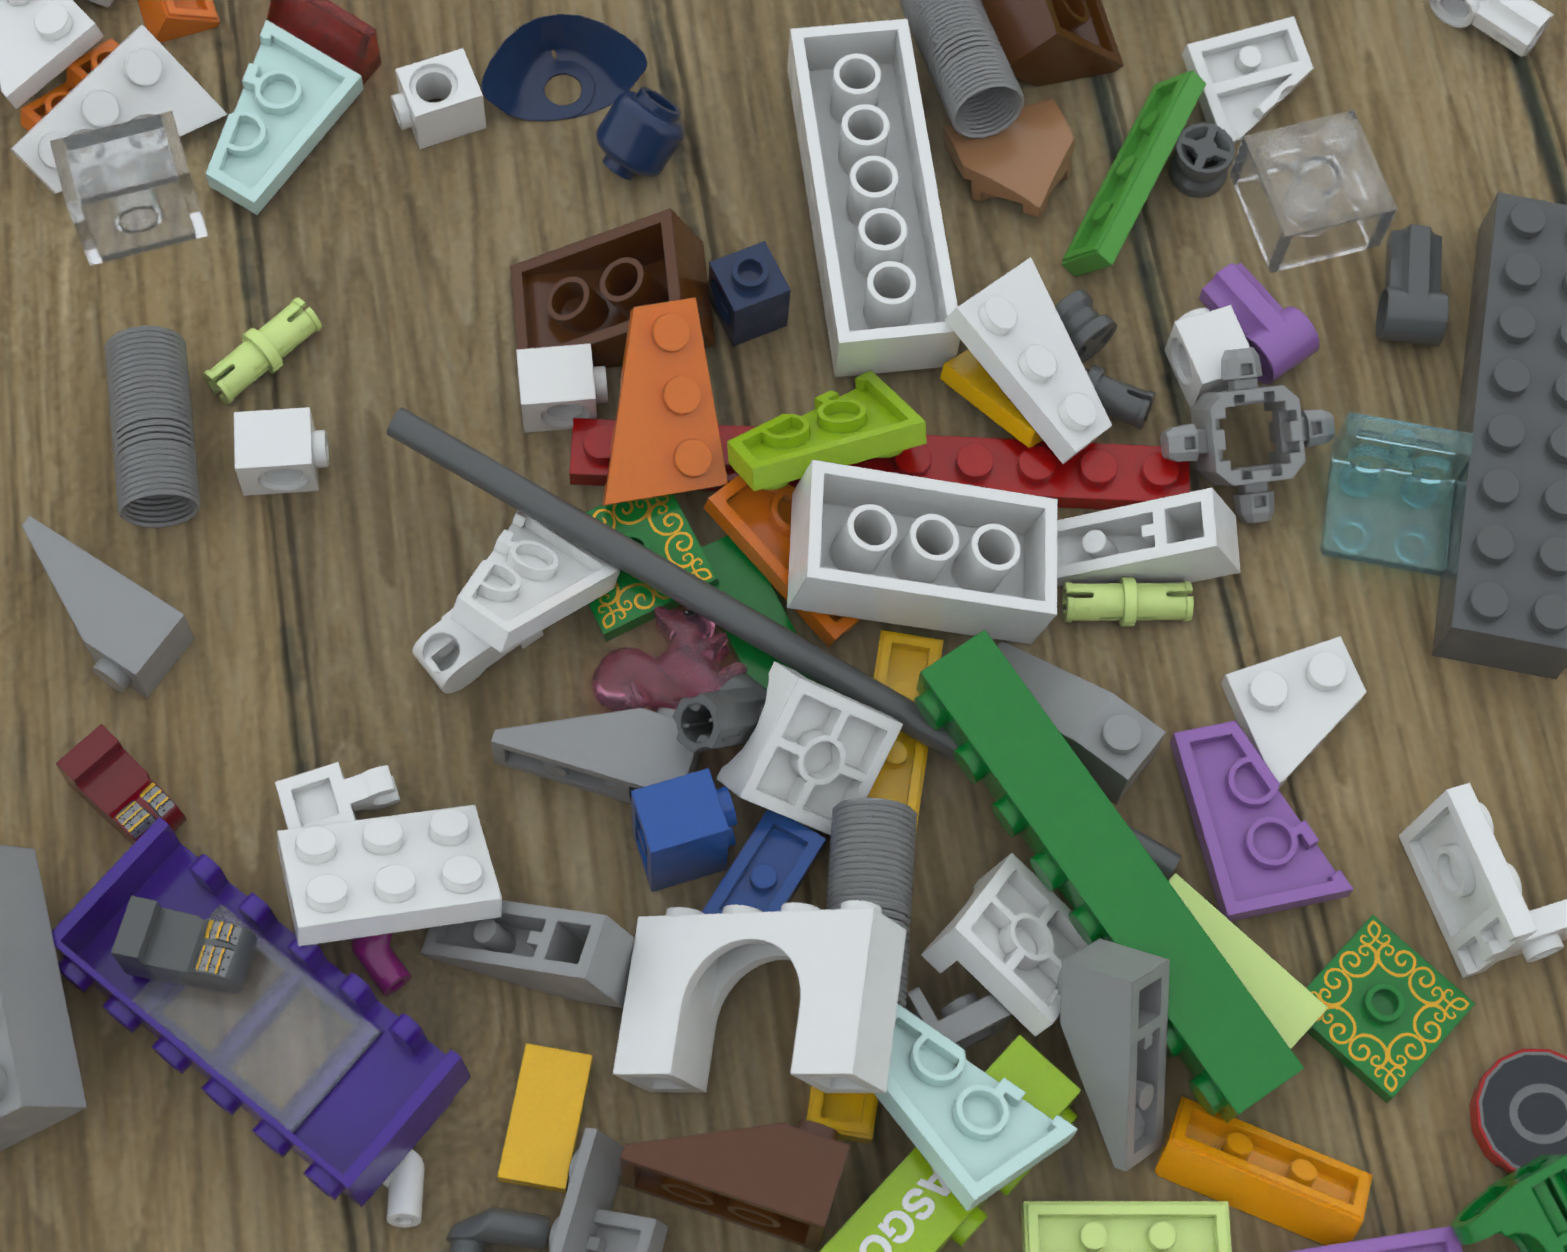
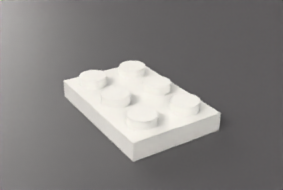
(388, 875)

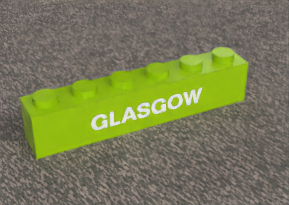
(915, 1206)

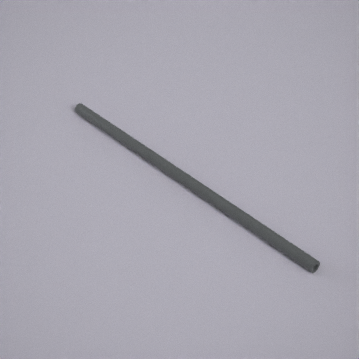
(685, 588)

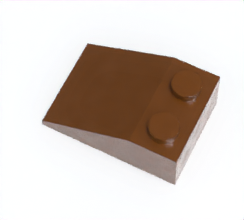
(592, 285)
(755, 1176)

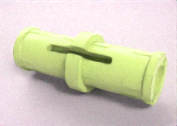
(262, 350)
(1127, 601)

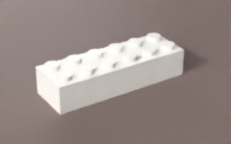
(872, 197)

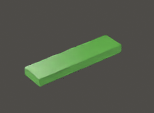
(1133, 174)

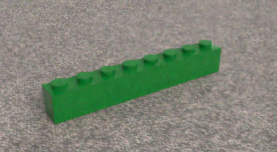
(1102, 870)

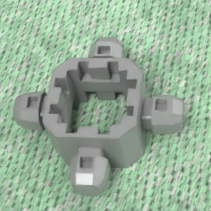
(1290, 430)

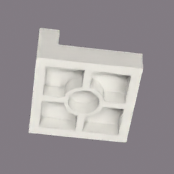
(810, 750)
(1012, 942)

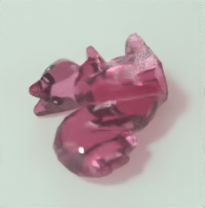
(688, 667)

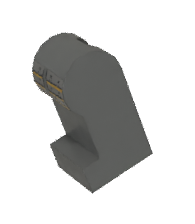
(182, 947)

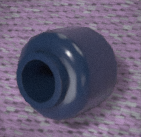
(640, 133)

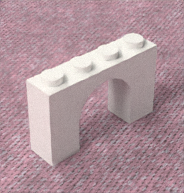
(692, 960)

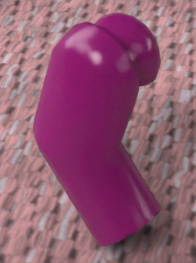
(381, 962)

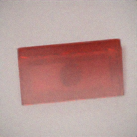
(330, 31)

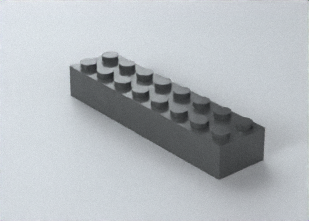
(1508, 526)

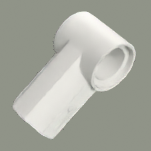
(1510, 22)

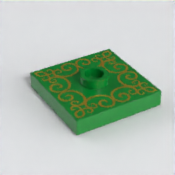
(662, 528)
(1384, 1008)

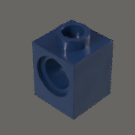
(748, 293)

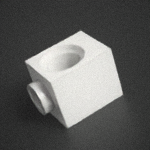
(444, 78)
(1198, 347)
(559, 386)
(278, 451)

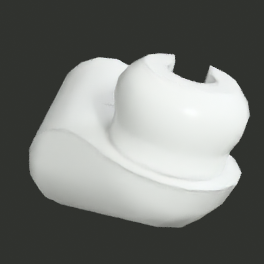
(406, 1191)

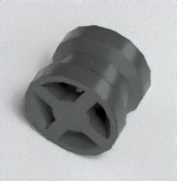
(1201, 145)
(1084, 325)

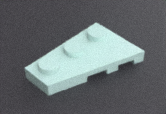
(282, 114)
(960, 1117)

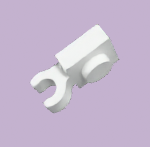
(329, 798)

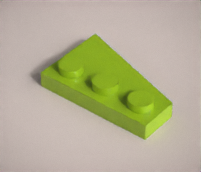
(839, 431)

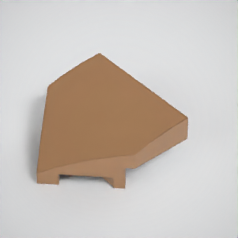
(1020, 160)

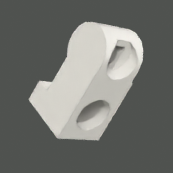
(455, 655)

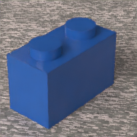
(682, 828)

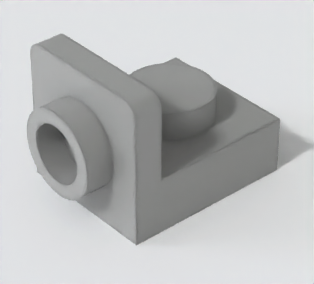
(964, 1019)

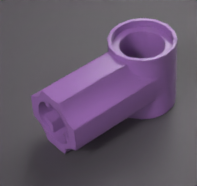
(1277, 334)

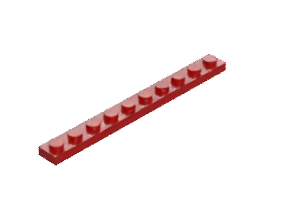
(1095, 478)

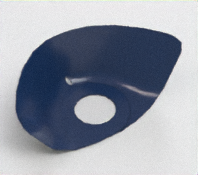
(585, 49)

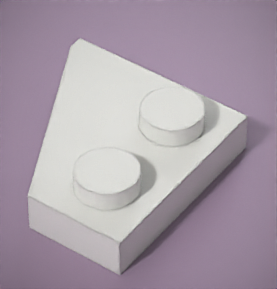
(1294, 702)

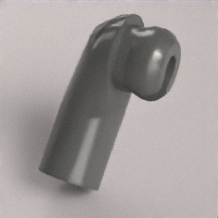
(501, 1227)

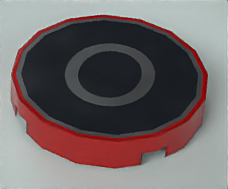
(1521, 1108)

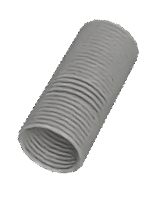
(965, 64)
(153, 427)
(874, 862)

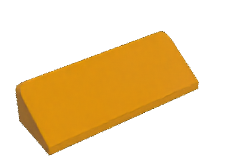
(1264, 1175)

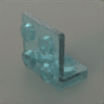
(1392, 492)

